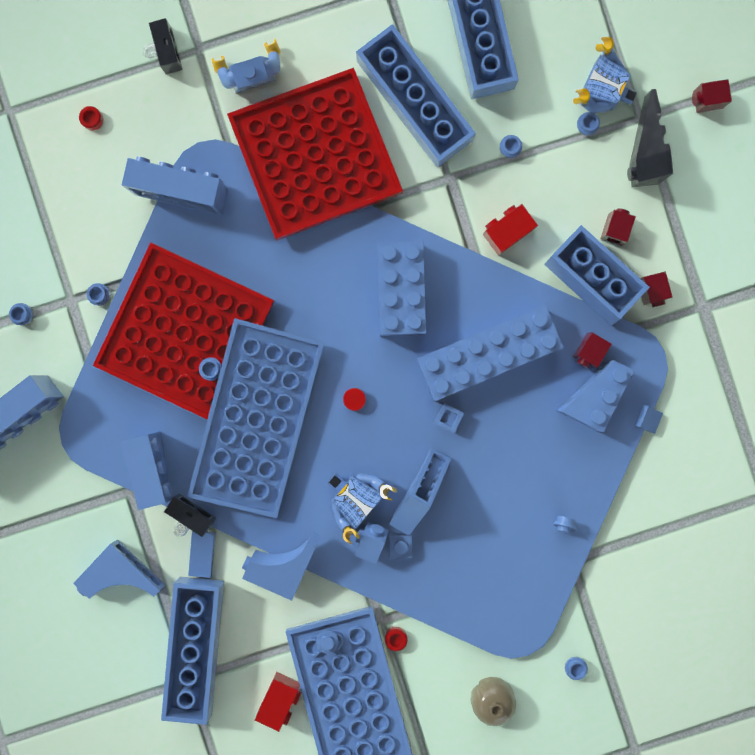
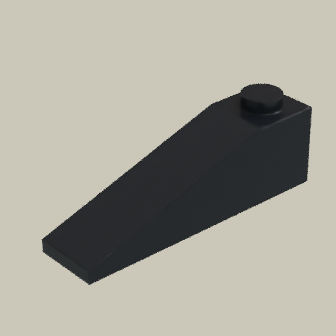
(650, 156)

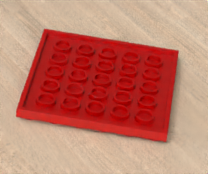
(315, 153)
(174, 322)

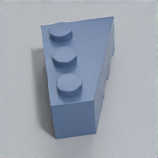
(598, 396)
(147, 470)

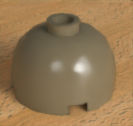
(493, 701)

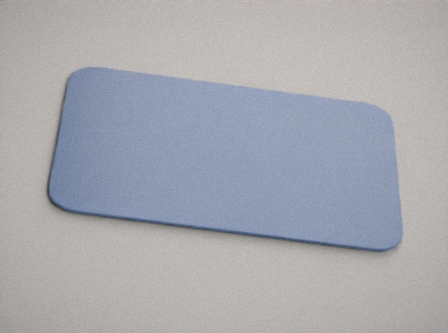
(488, 545)

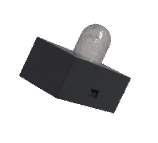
(163, 47)
(188, 516)

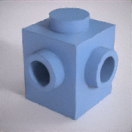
(371, 542)

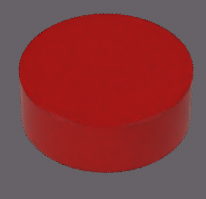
(91, 118)
(354, 399)
(396, 639)

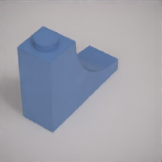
(421, 492)
(117, 567)
(281, 571)

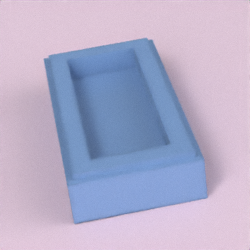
(202, 555)

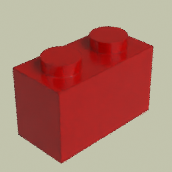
(509, 229)
(278, 701)

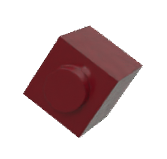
(712, 96)
(618, 226)
(658, 290)
(591, 351)

